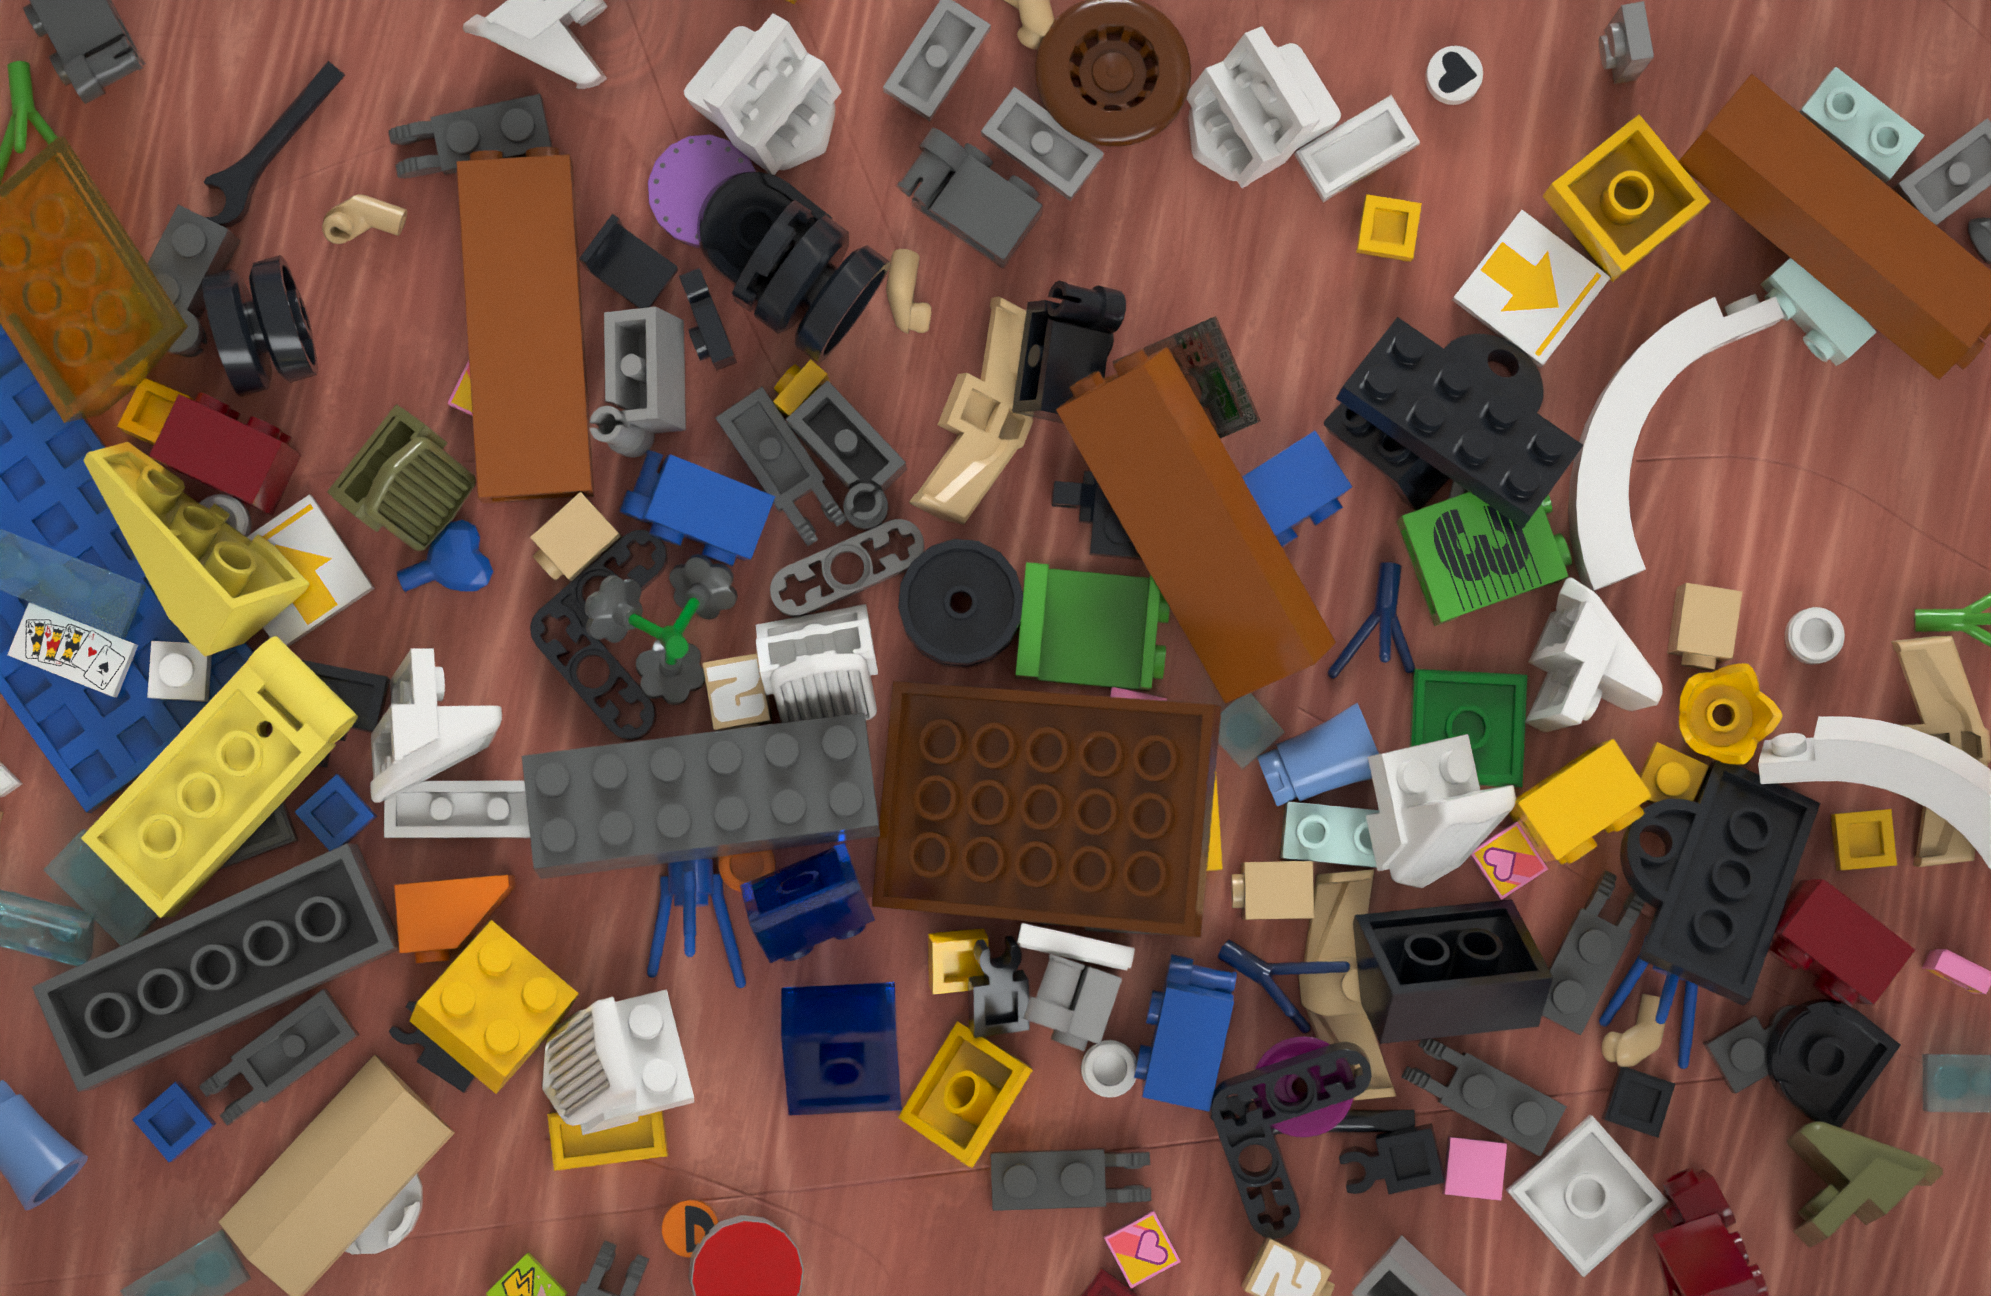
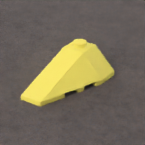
(200, 567)

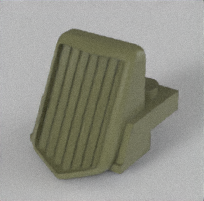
(404, 481)
(1860, 1178)

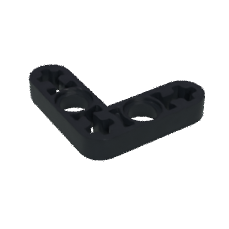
(571, 603)
(1257, 1124)

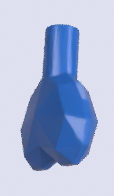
(451, 561)

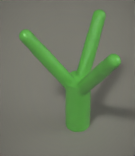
(22, 111)
(1957, 620)

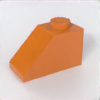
(446, 913)

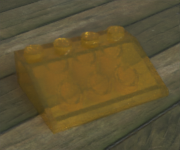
(77, 288)

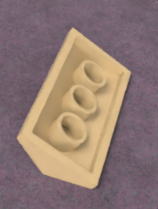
(335, 1178)

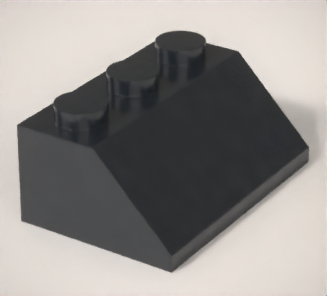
(1449, 971)

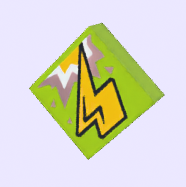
(527, 1279)

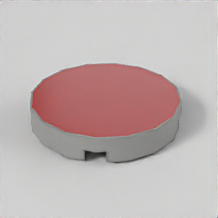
(746, 1259)

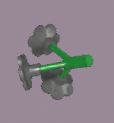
(673, 664)

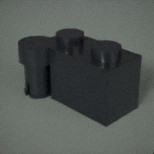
(1064, 345)

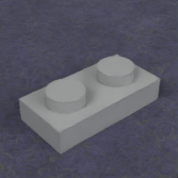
(1627, 43)
(936, 58)
(1041, 145)
(1951, 176)

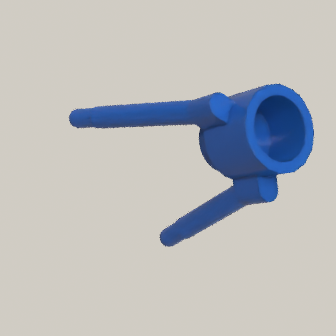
(690, 885)
(1665, 1002)

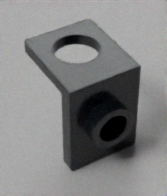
(627, 264)

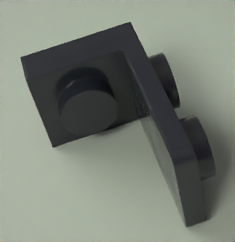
(1407, 473)

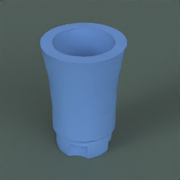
(1320, 758)
(33, 1152)

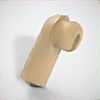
(1036, 20)
(359, 215)
(900, 293)
(1638, 1041)

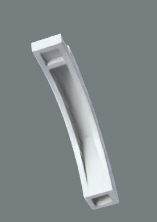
(1600, 473)
(1892, 760)

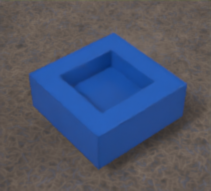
(335, 813)
(174, 1121)

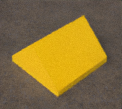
(965, 1094)

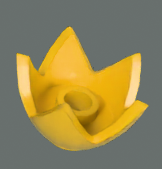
(1751, 713)

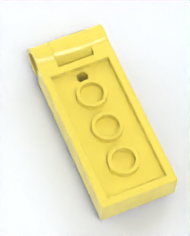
(220, 778)

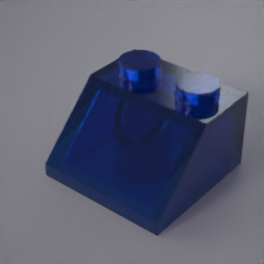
(807, 904)
(841, 1048)

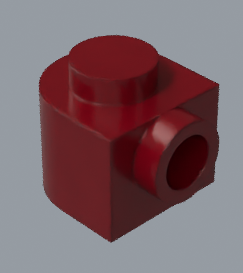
(1695, 1197)

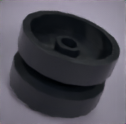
(817, 286)
(260, 325)
(966, 637)

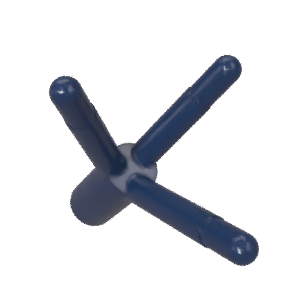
(1385, 613)
(1263, 972)

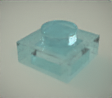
(1246, 730)

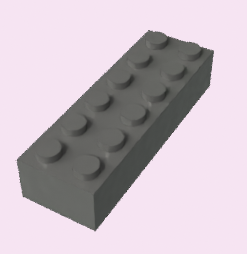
(700, 796)
(217, 967)

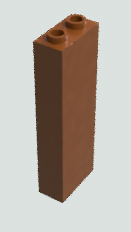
(1845, 227)
(525, 326)
(1195, 523)

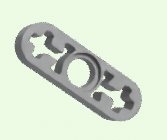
(803, 573)

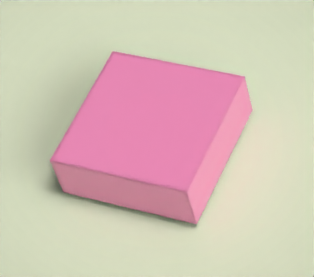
(1474, 1168)

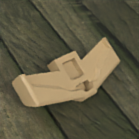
(983, 421)
(1951, 715)
(1334, 998)

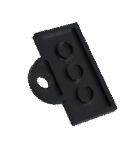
(1464, 415)
(1720, 876)

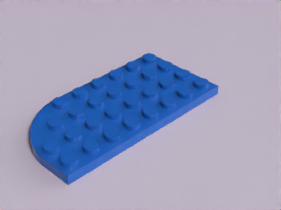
(51, 499)

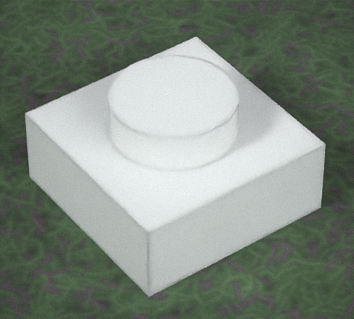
(178, 672)

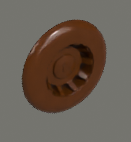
(1113, 71)

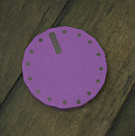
(684, 179)

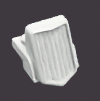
(542, 35)
(767, 95)
(1257, 108)
(1587, 661)
(819, 664)
(420, 737)
(1431, 810)
(616, 1063)

